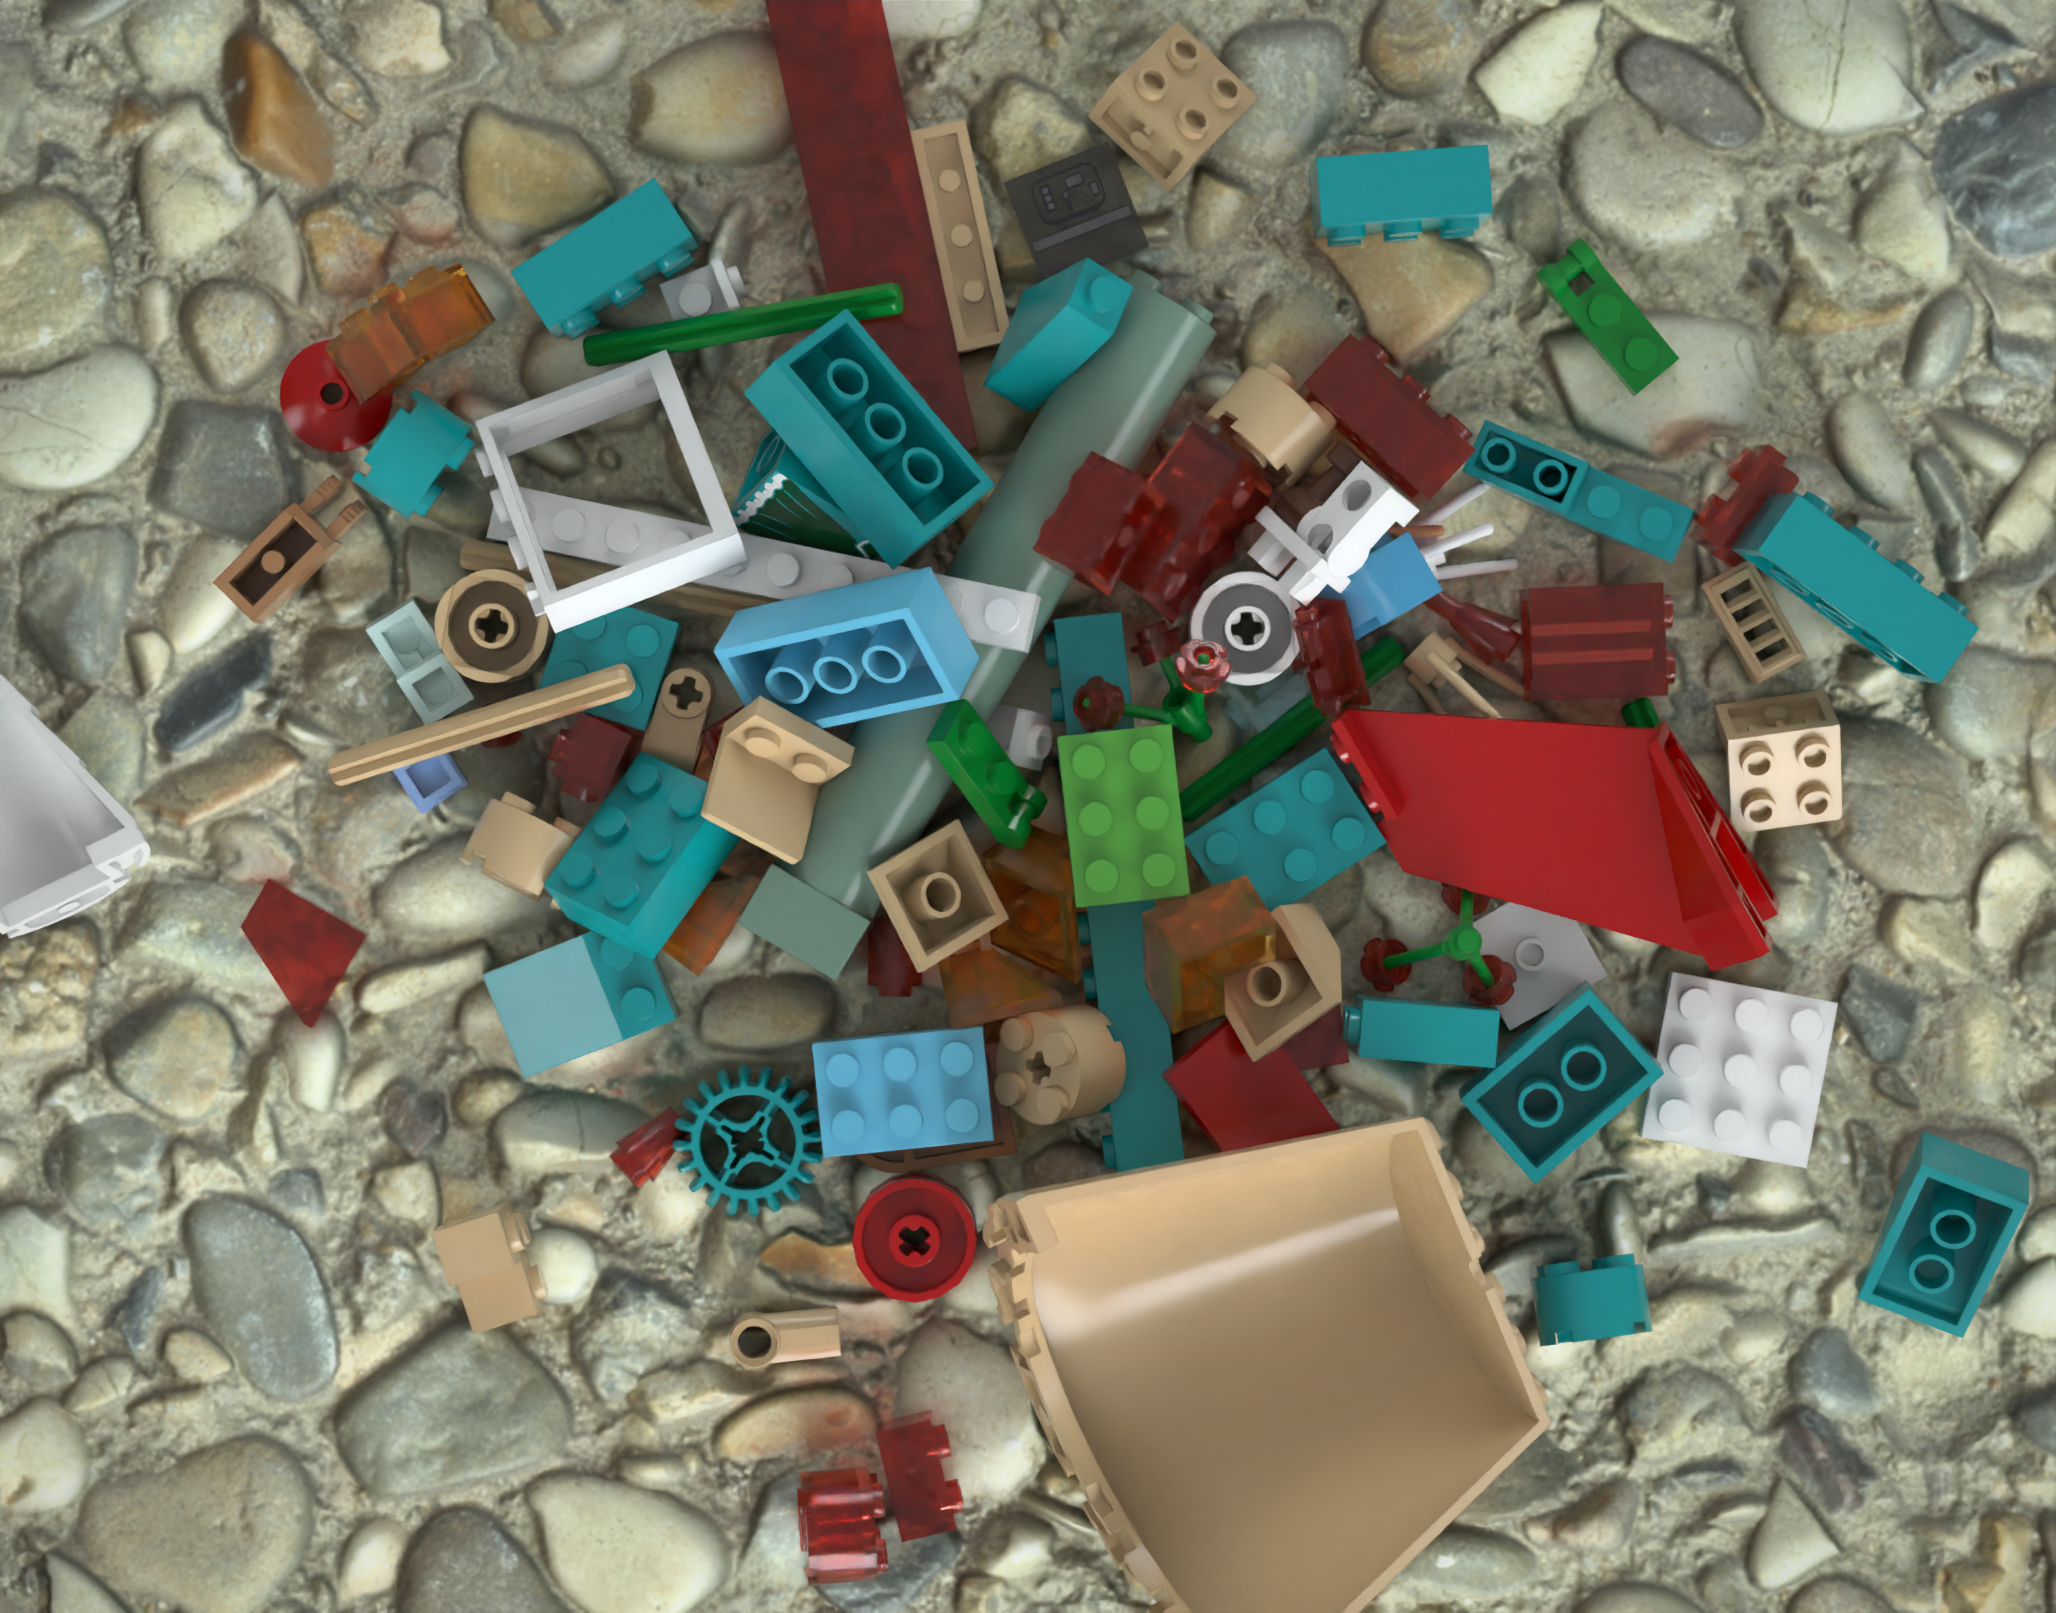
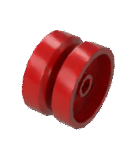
(907, 1269)

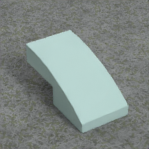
(418, 663)

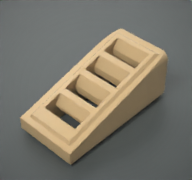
(1770, 611)

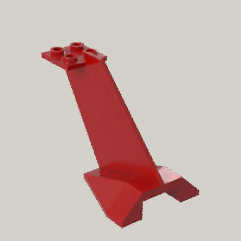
(1565, 823)

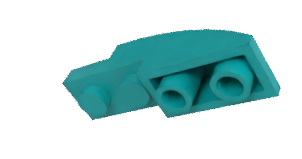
(1578, 492)

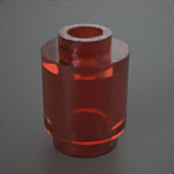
(889, 961)

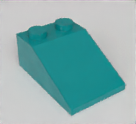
(578, 1000)
(1945, 1234)

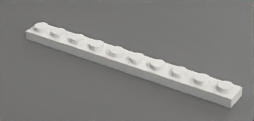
(773, 567)

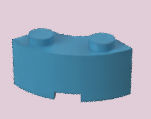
(1386, 585)

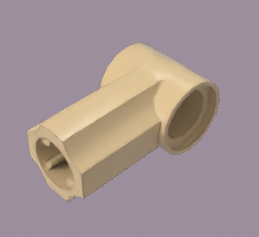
(793, 1336)

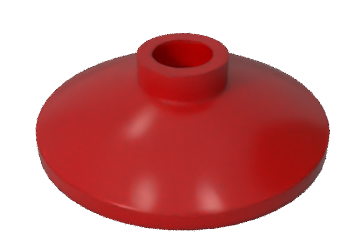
(323, 425)

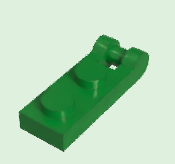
(1608, 318)
(985, 774)

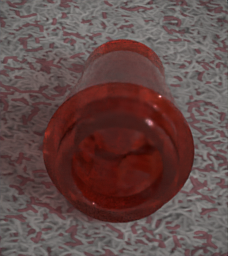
(648, 1149)

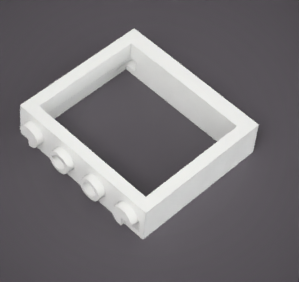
(578, 408)

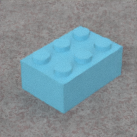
(902, 1090)

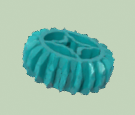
(727, 1125)

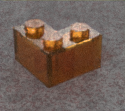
(407, 330)
(1200, 943)

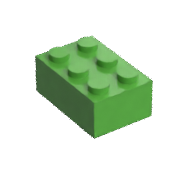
(1123, 815)

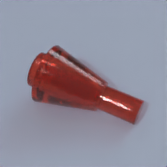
(1483, 630)

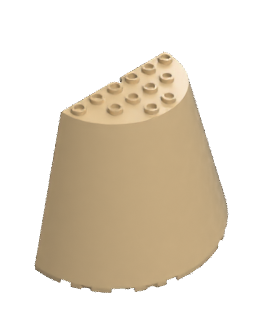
(1267, 1363)

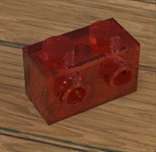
(1099, 523)
(591, 756)
(917, 1476)

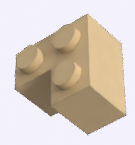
(490, 1266)

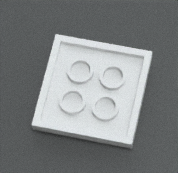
(1738, 1069)

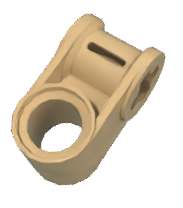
(676, 729)

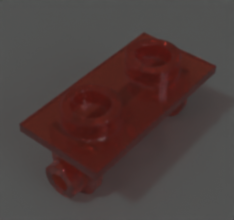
(1328, 636)

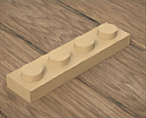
(961, 235)

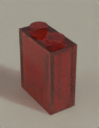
(1596, 642)

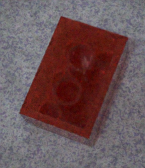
(1389, 418)
(1207, 506)

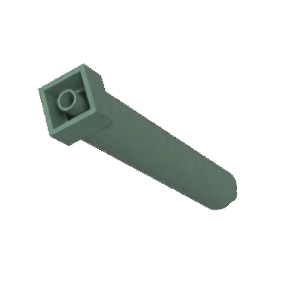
(894, 778)

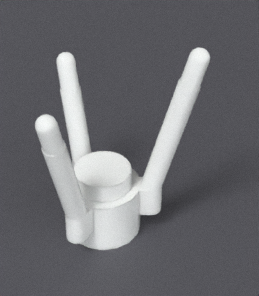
(1433, 549)

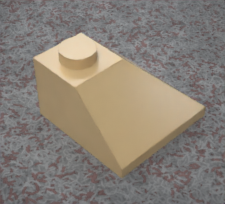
(937, 895)
(1292, 991)

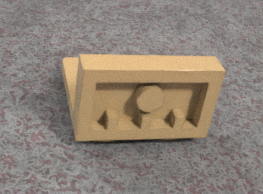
(1171, 106)
(1781, 760)
(771, 777)

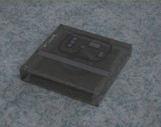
(1076, 212)

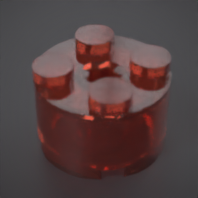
(839, 1525)

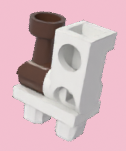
(1328, 525)

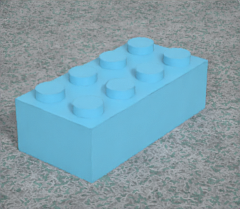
(851, 650)

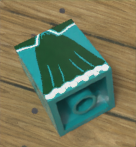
(789, 505)

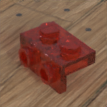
(1724, 517)

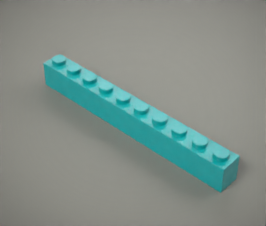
(1147, 1110)

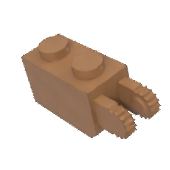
(287, 554)

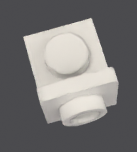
(705, 291)
(1022, 735)

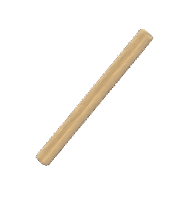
(570, 571)
(481, 724)

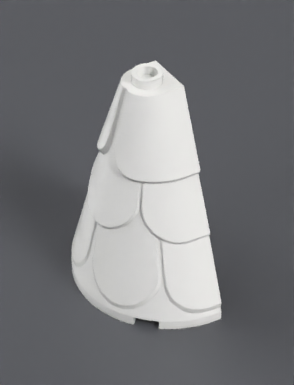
(59, 827)

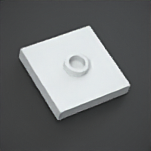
(1546, 954)

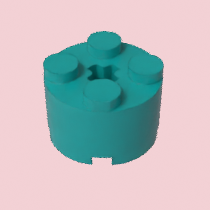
(414, 455)
(1590, 1303)

